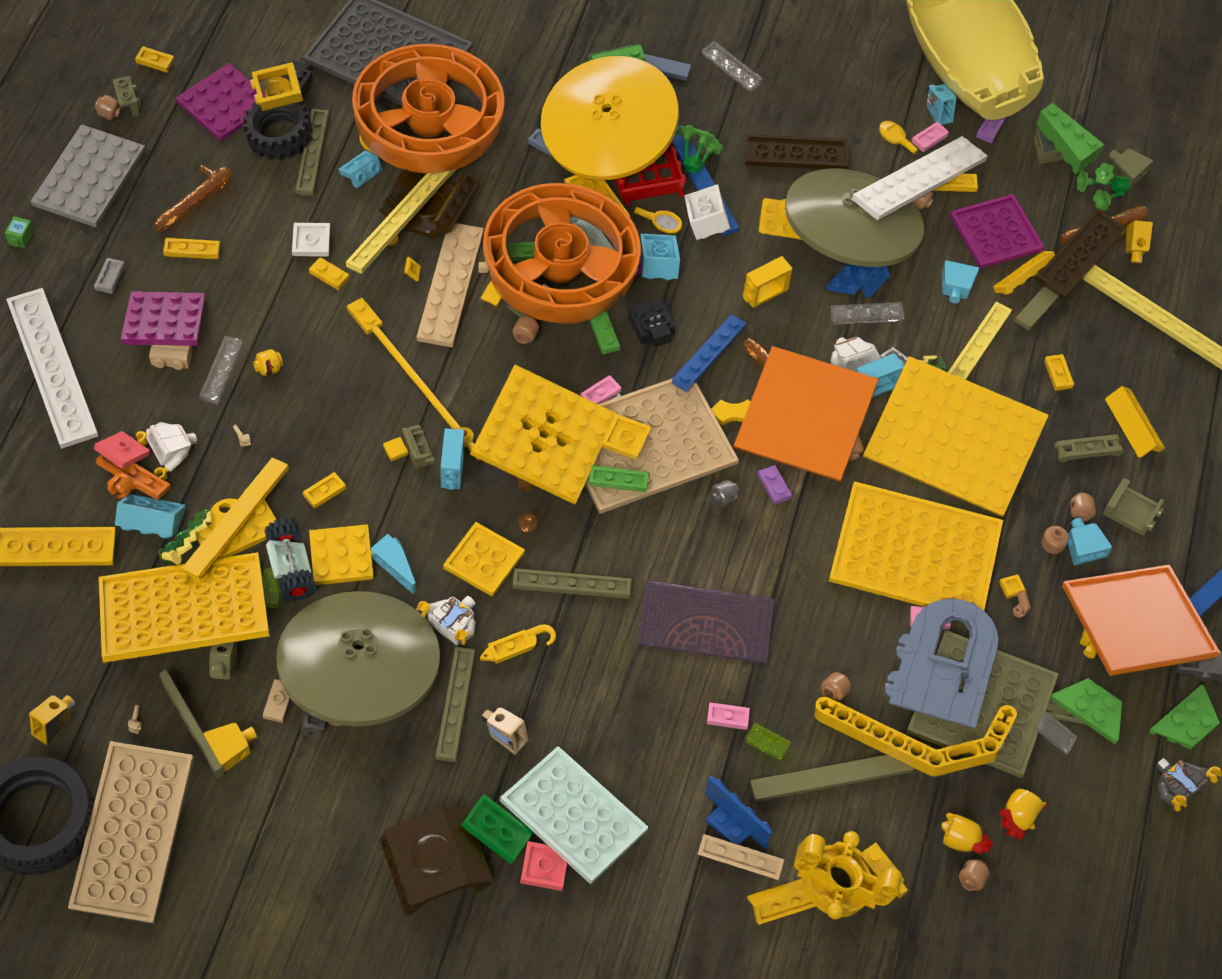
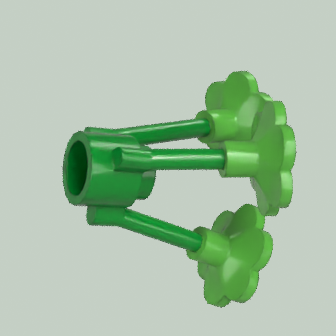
(694, 163)
(1104, 174)

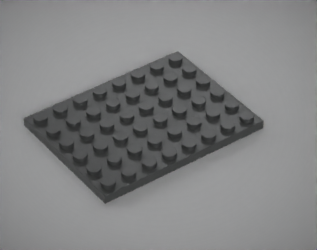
(367, 31)

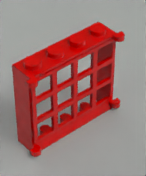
(657, 186)

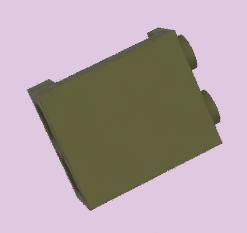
(1133, 509)

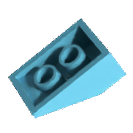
(659, 256)

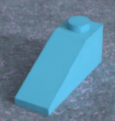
(391, 557)

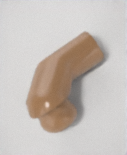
(1023, 606)

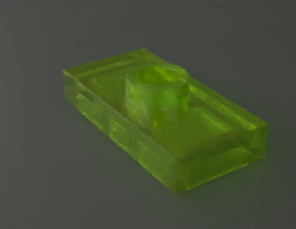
(270, 588)
(767, 741)

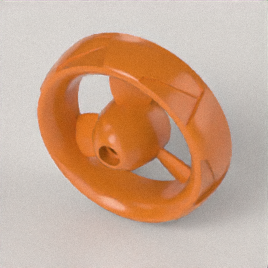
(429, 108)
(562, 252)

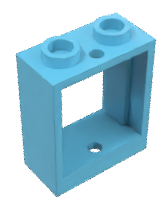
(886, 370)
(452, 459)

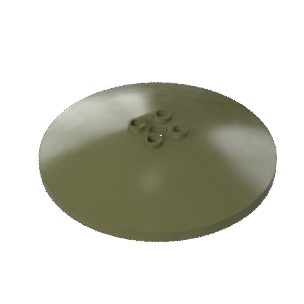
(830, 222)
(361, 685)

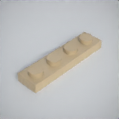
(741, 857)

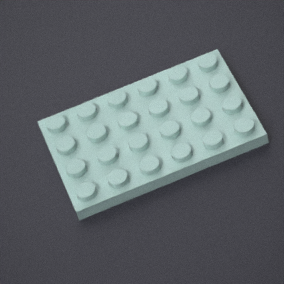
(574, 814)

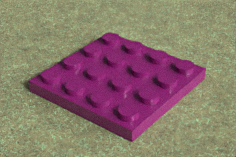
(220, 101)
(996, 231)
(163, 318)

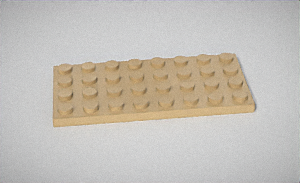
(131, 832)

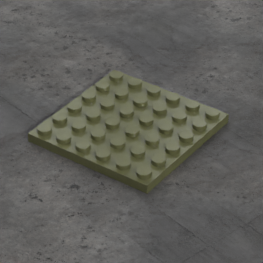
(1010, 683)

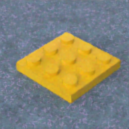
(341, 554)
(484, 559)

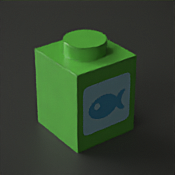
(19, 232)

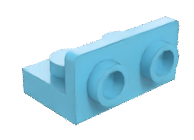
(361, 168)

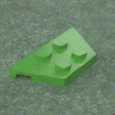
(1093, 707)
(1188, 720)

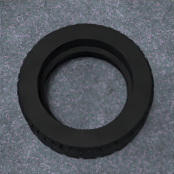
(70, 841)

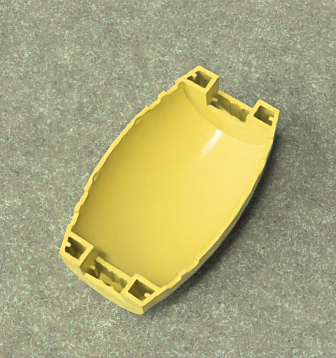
(980, 52)

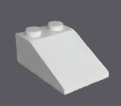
(707, 212)

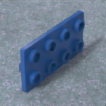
(854, 277)
(732, 818)

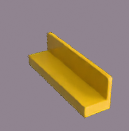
(1134, 422)
(779, 901)

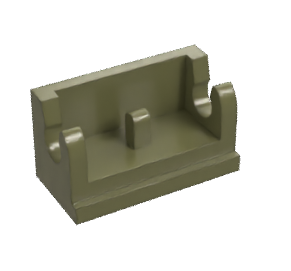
(417, 446)

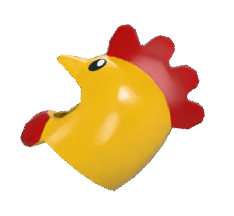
(1021, 812)
(964, 835)

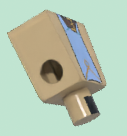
(506, 729)

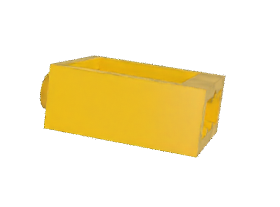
(279, 99)
(767, 282)

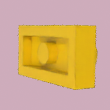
(155, 59)
(329, 273)
(1059, 372)
(324, 490)

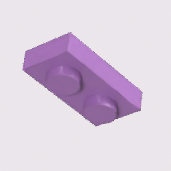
(990, 129)
(774, 485)

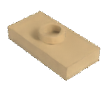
(276, 703)

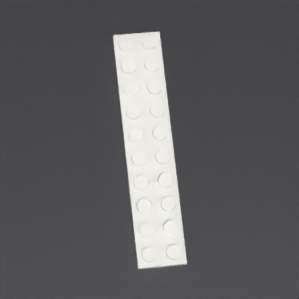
(919, 178)
(52, 368)

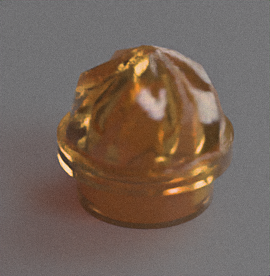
(527, 522)

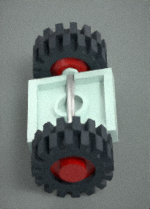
(289, 559)

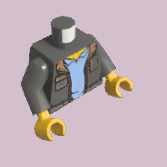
(1182, 781)

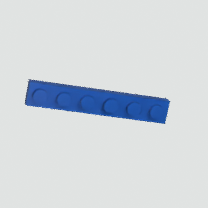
(708, 353)

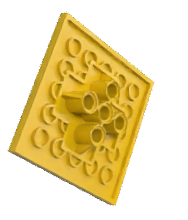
(543, 434)

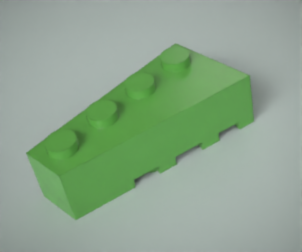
(1069, 137)

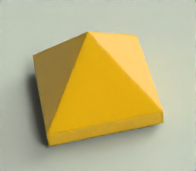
(412, 269)

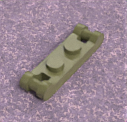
(1088, 447)

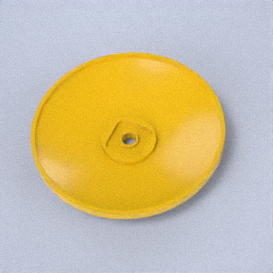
(615, 141)

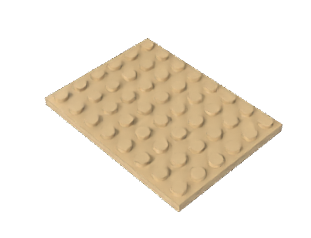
(679, 449)

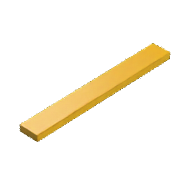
(235, 519)

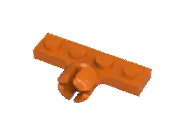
(132, 478)

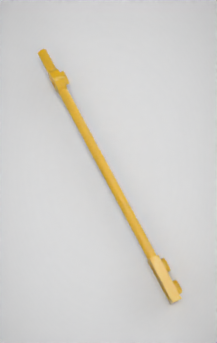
(371, 323)

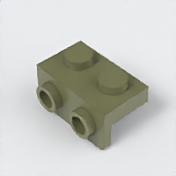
(126, 94)

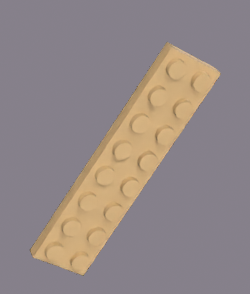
(450, 285)

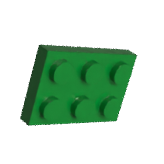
(497, 828)

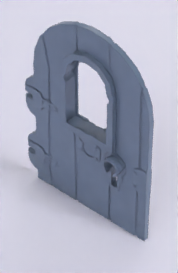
(932, 682)

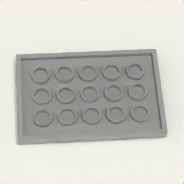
(88, 175)

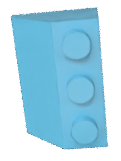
(149, 515)

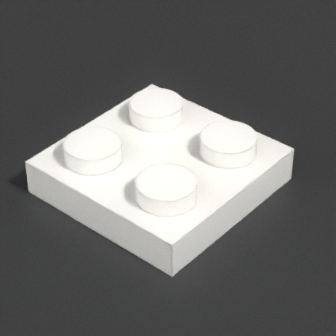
(311, 239)

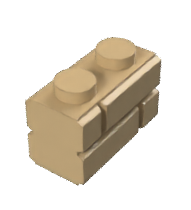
(171, 356)

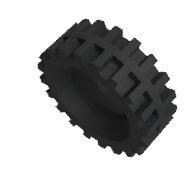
(279, 146)

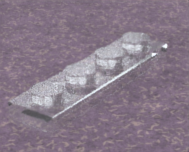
(732, 66)
(867, 313)
(221, 370)

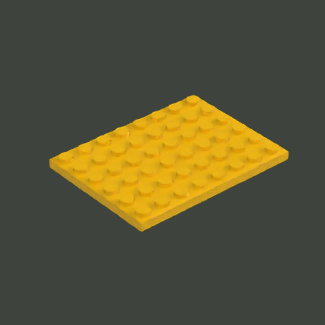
(955, 436)
(914, 548)
(175, 612)

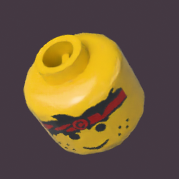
(268, 362)

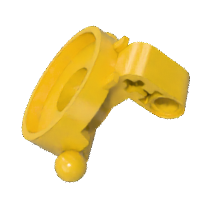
(814, 867)

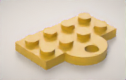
(250, 533)

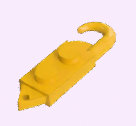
(516, 644)

